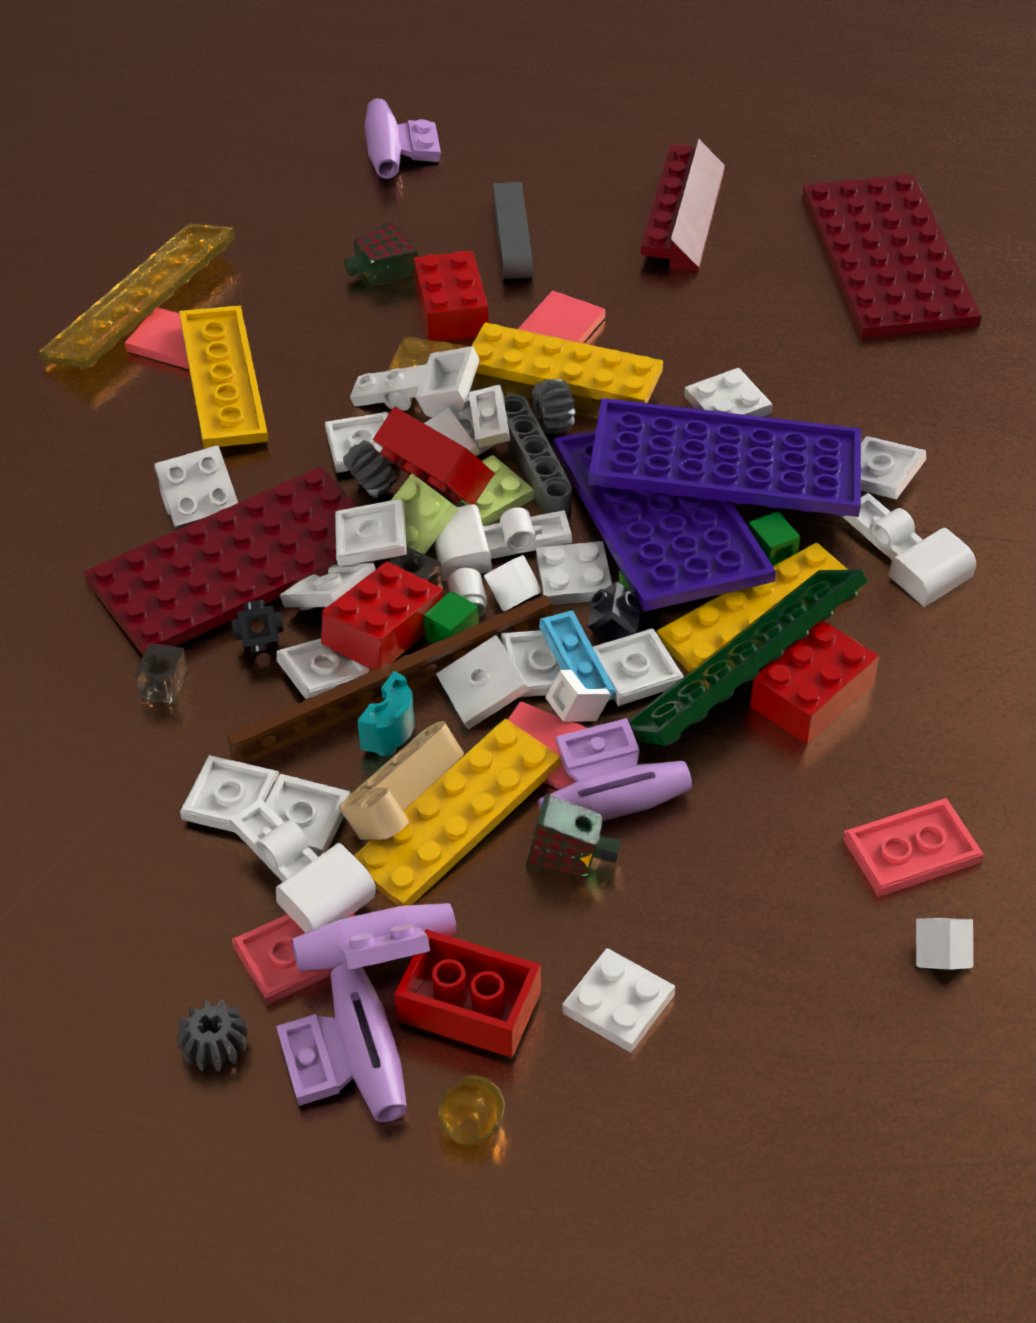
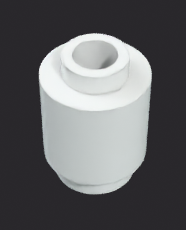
(469, 585)

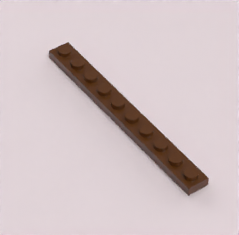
(354, 696)

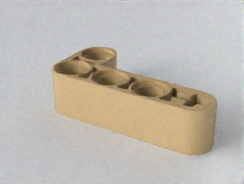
(379, 803)

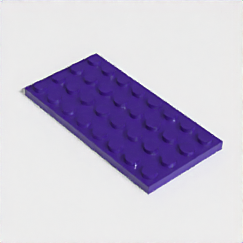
(727, 457)
(665, 543)

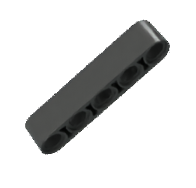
(512, 231)
(536, 458)

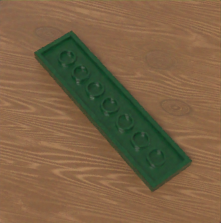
(744, 655)

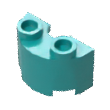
(390, 722)

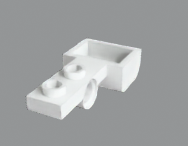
(435, 385)
(472, 545)
(919, 566)
(312, 887)

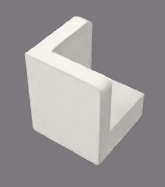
(513, 583)
(573, 700)
(944, 943)

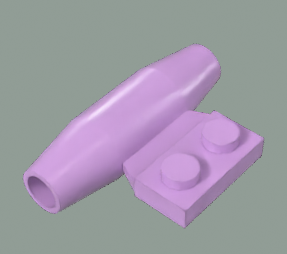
(388, 140)
(608, 774)
(373, 937)
(354, 1045)

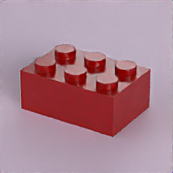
(450, 295)
(432, 457)
(379, 616)
(814, 681)
(469, 993)

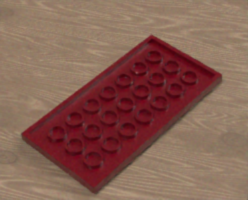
(890, 256)
(224, 560)

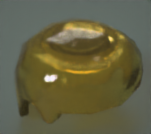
(471, 1110)

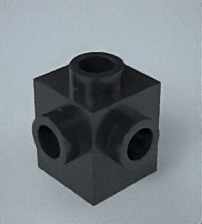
(614, 612)
(257, 640)

